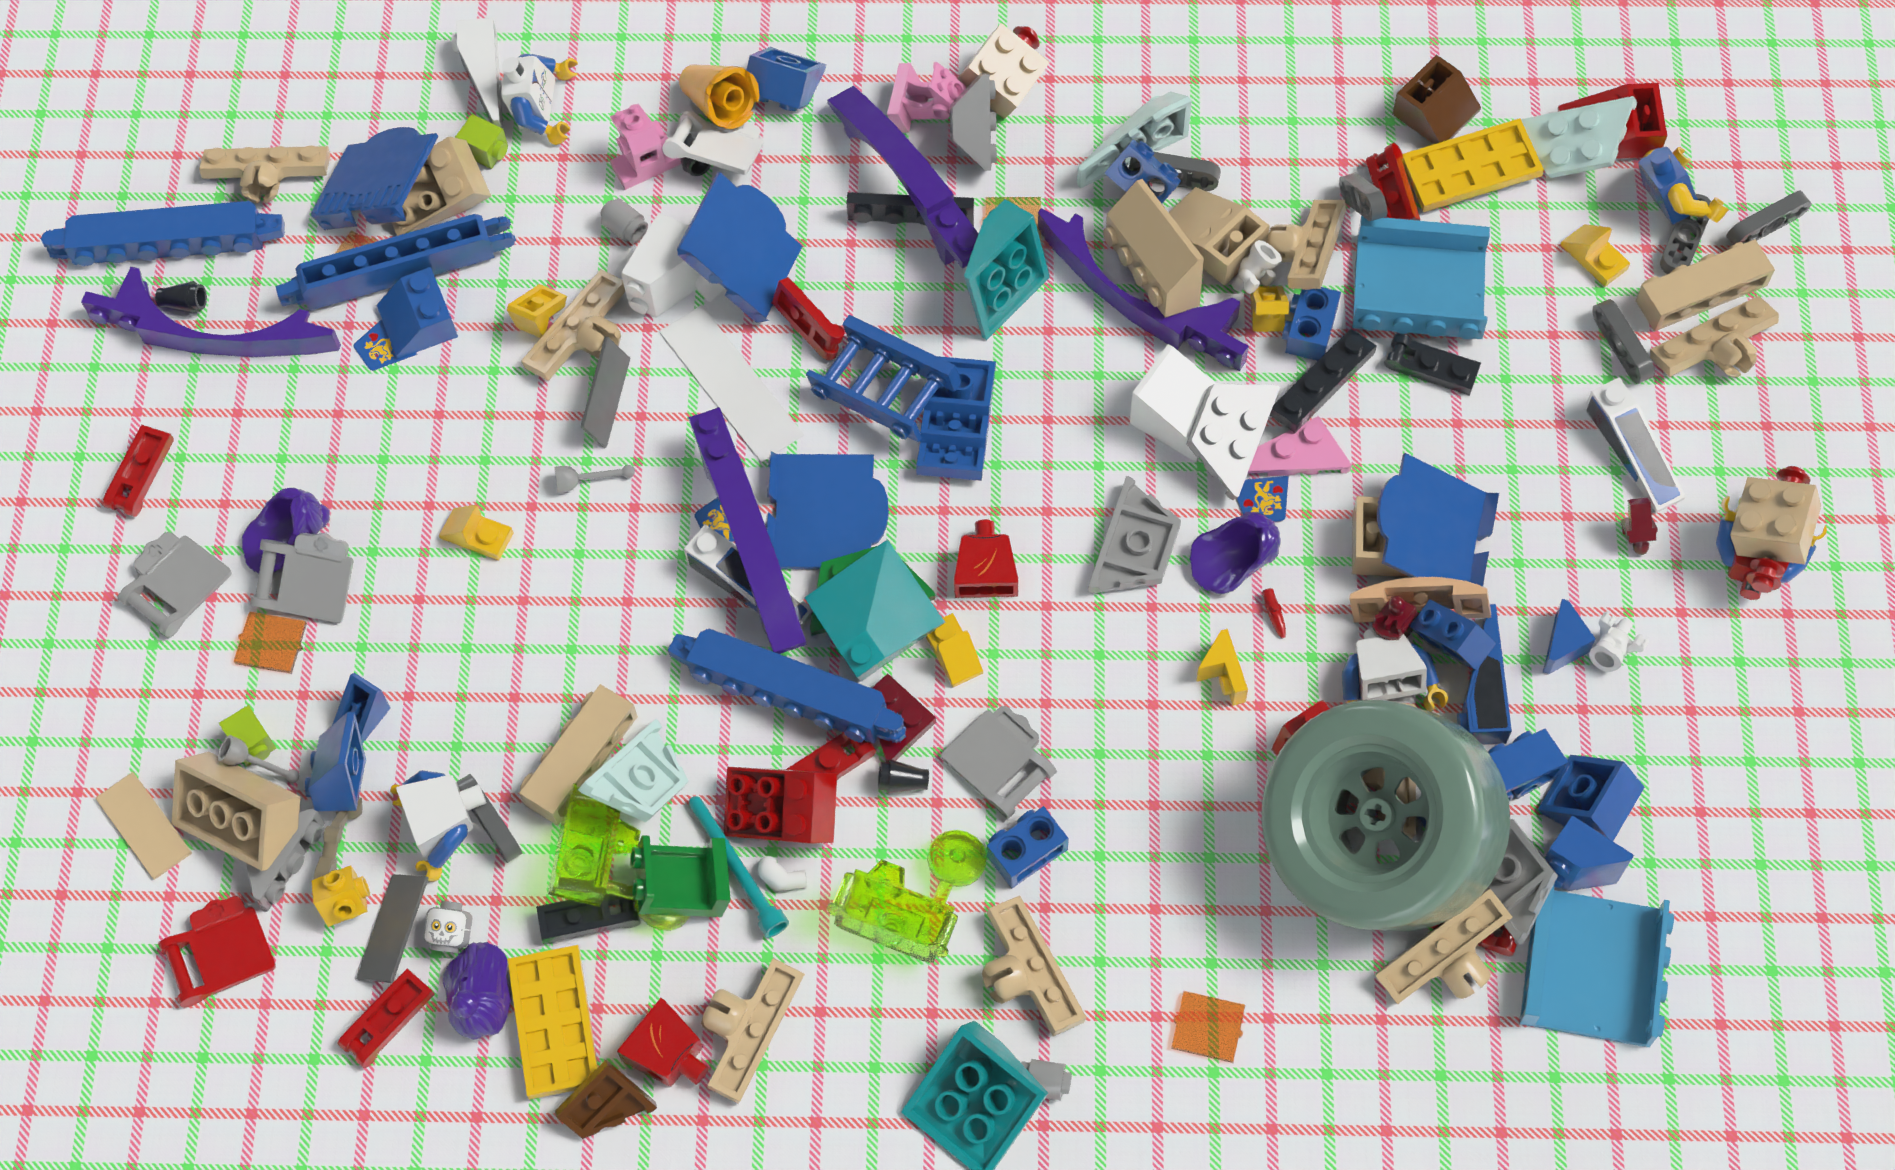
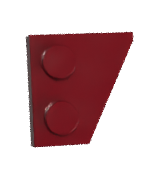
(916, 717)

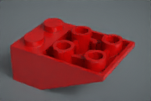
(1645, 124)
(780, 804)

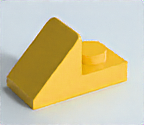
(1594, 252)
(534, 308)
(1269, 309)
(474, 532)
(955, 651)
(1223, 663)

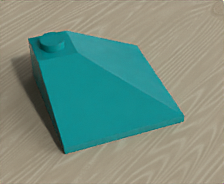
(1004, 266)
(874, 610)
(975, 1098)

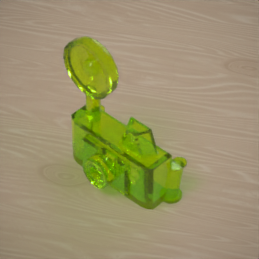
(585, 853)
(901, 919)

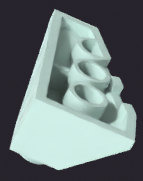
(1156, 123)

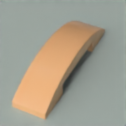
(1463, 596)

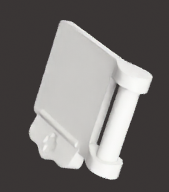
(715, 145)

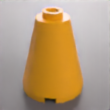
(721, 92)

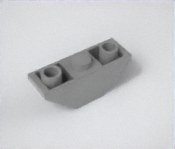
(973, 122)
(269, 885)

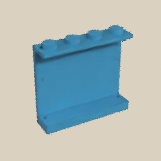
(1420, 277)
(1597, 968)

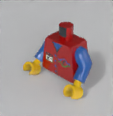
(1740, 565)

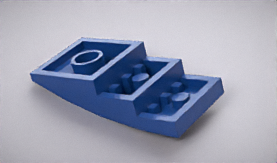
(958, 424)

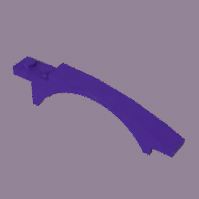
(945, 221)
(136, 311)
(1200, 327)
(748, 530)

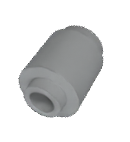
(623, 220)
(1051, 1077)

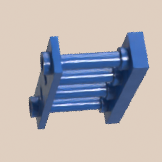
(885, 349)

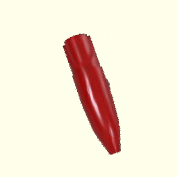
(1274, 611)

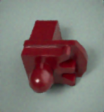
(1639, 525)
(1395, 619)

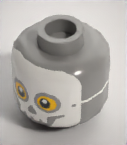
(448, 927)

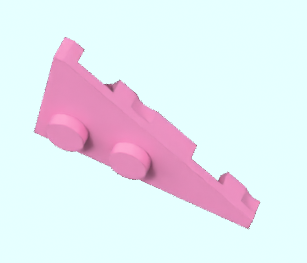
(1300, 452)

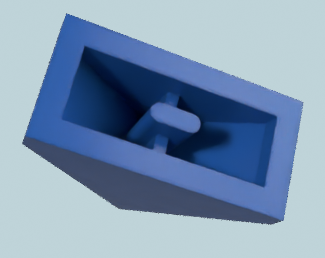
(1568, 638)
(366, 702)

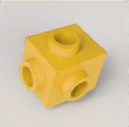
(340, 895)

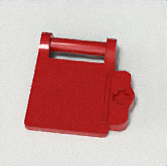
(226, 948)

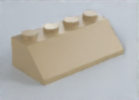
(1155, 250)
(233, 809)

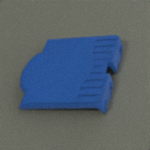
(374, 179)
(741, 244)
(824, 507)
(1434, 523)

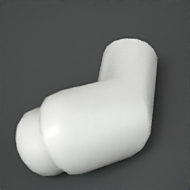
(778, 878)

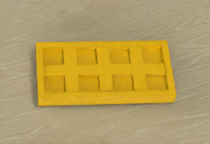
(1472, 165)
(552, 1020)

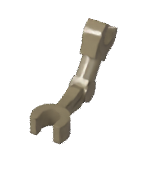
(332, 837)

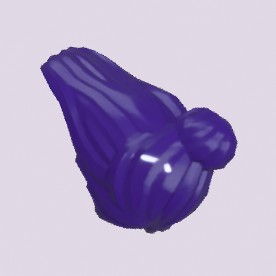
(282, 520)
(1234, 552)
(477, 990)

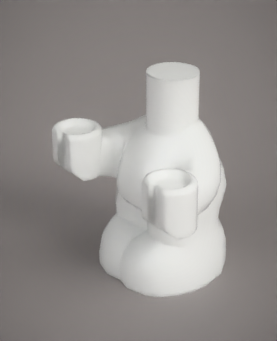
(1256, 266)
(1614, 643)

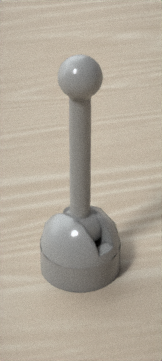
(568, 478)
(235, 751)

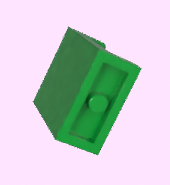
(681, 879)

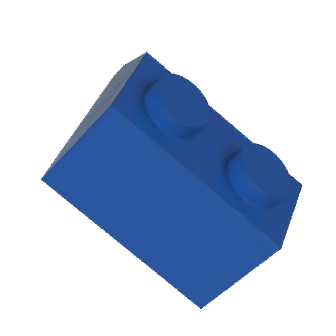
(785, 77)
(416, 314)
(337, 767)
(1594, 792)
(1586, 858)

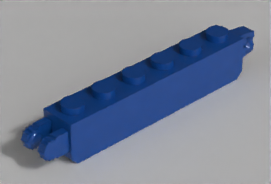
(163, 233)
(386, 261)
(788, 685)

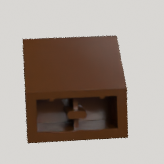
(1436, 101)

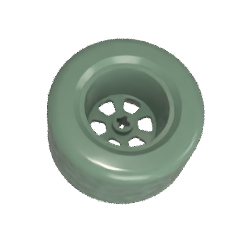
(1459, 799)

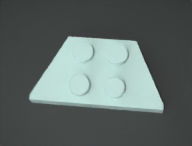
(1580, 136)
(638, 776)

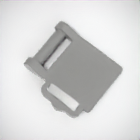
(178, 575)
(312, 578)
(995, 752)

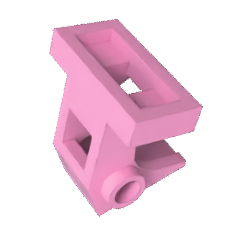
(911, 95)
(638, 140)

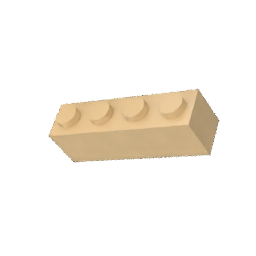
(1704, 284)
(578, 752)

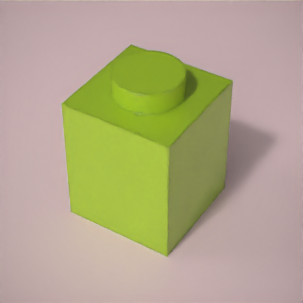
(485, 140)
(248, 728)

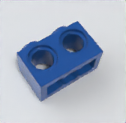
(1149, 169)
(1313, 322)
(1453, 634)
(1034, 853)

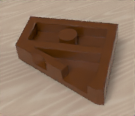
(603, 1102)

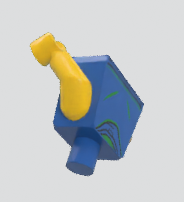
(1671, 186)

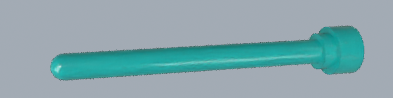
(771, 920)

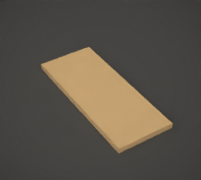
(143, 825)

